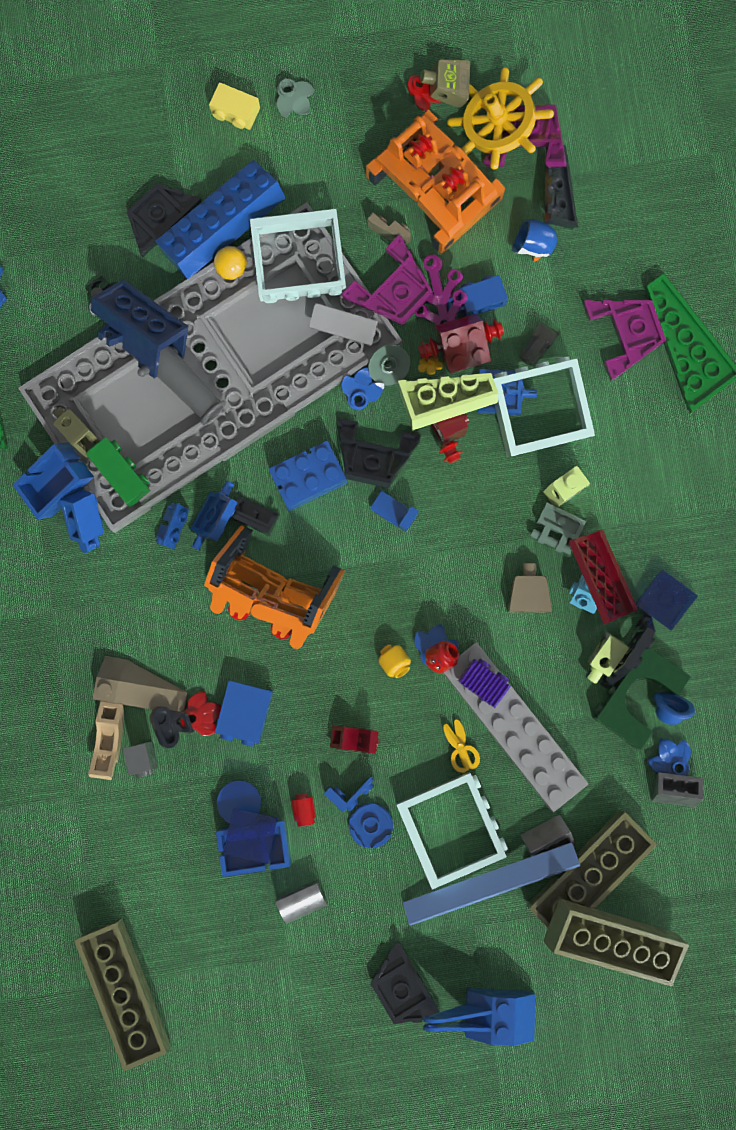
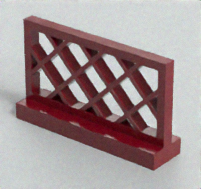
(605, 567)

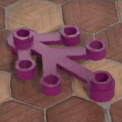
(441, 297)

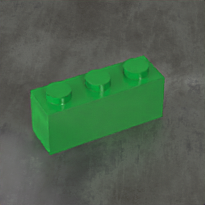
(119, 471)

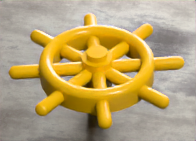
(500, 117)

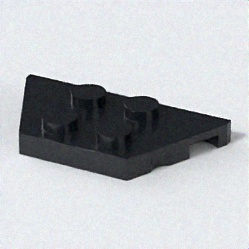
(158, 213)
(402, 988)

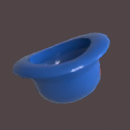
(672, 708)

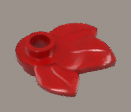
(421, 94)
(204, 713)

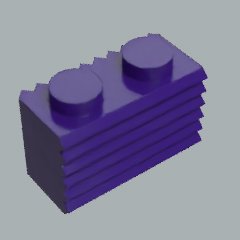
(484, 683)

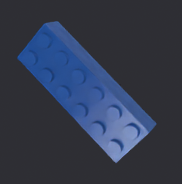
(220, 219)

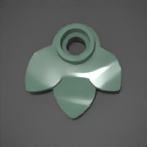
(294, 100)

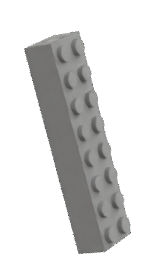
(521, 737)

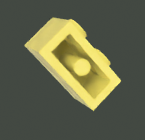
(234, 106)

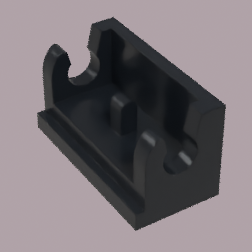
(255, 516)

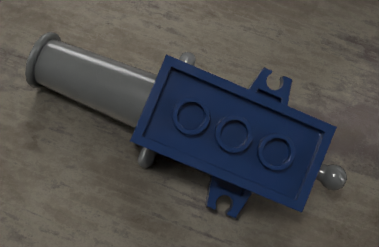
(155, 341)

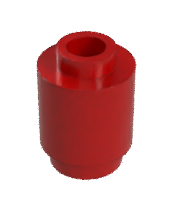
(303, 809)

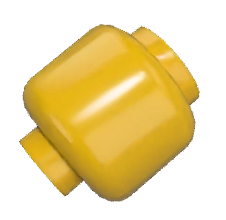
(394, 661)

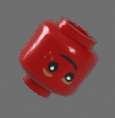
(442, 656)

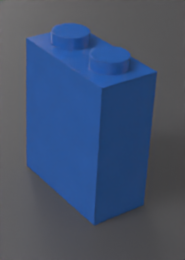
(243, 713)

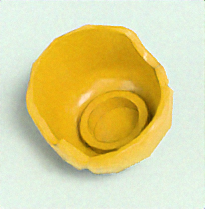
(230, 262)

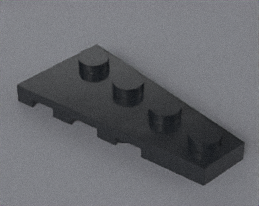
(559, 196)

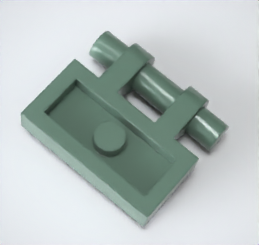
(560, 522)

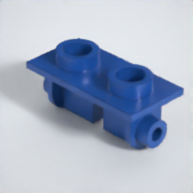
(170, 535)

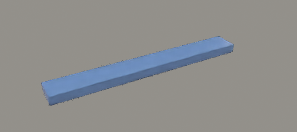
(491, 884)

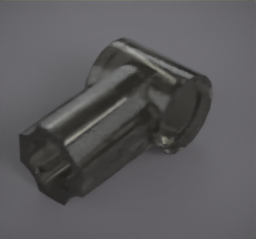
(540, 341)

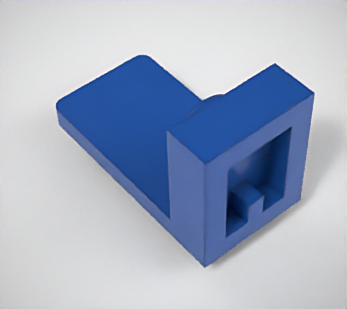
(394, 511)
(337, 795)

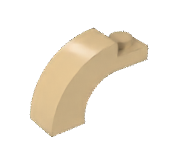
(108, 740)

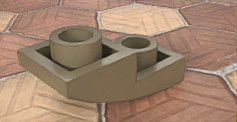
(380, 226)

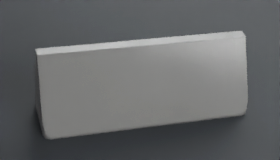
(343, 324)

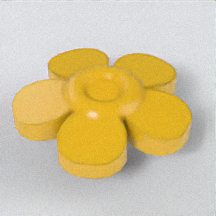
(430, 366)

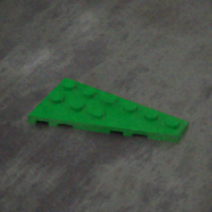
(695, 354)

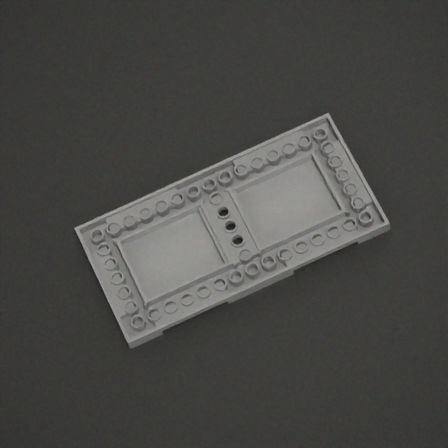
(259, 346)

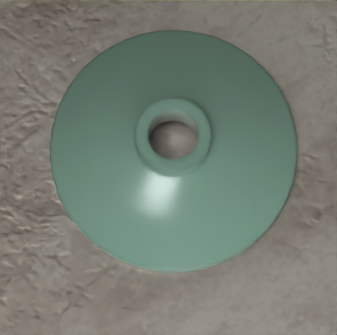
(392, 372)

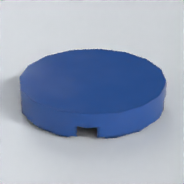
(238, 795)
(371, 825)

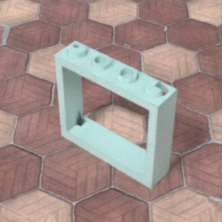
(290, 223)
(542, 368)
(489, 822)

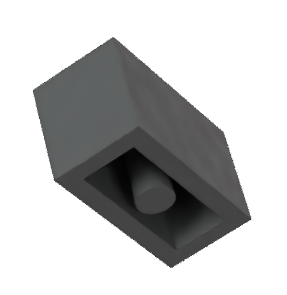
(141, 759)

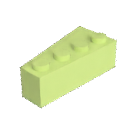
(446, 397)

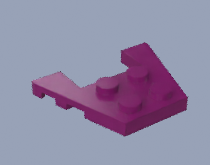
(544, 134)
(400, 294)
(635, 326)

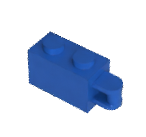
(481, 296)
(82, 519)

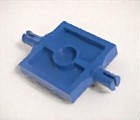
(513, 394)
(213, 516)

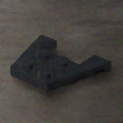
(373, 462)
(641, 640)

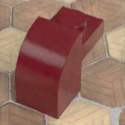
(354, 739)

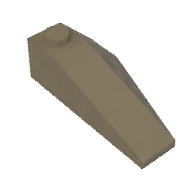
(131, 685)

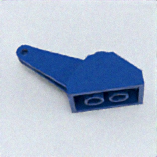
(490, 1017)

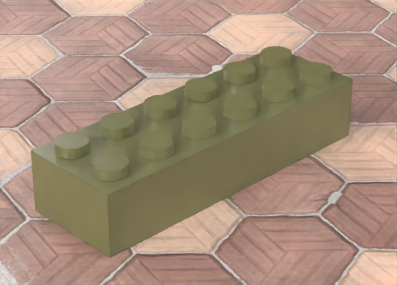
(604, 864)
(615, 942)
(122, 994)

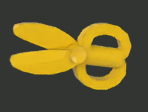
(458, 742)

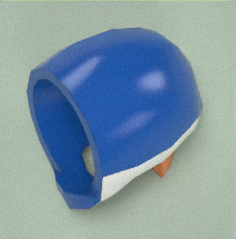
(537, 239)

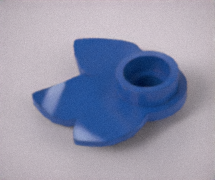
(362, 386)
(424, 641)
(670, 756)

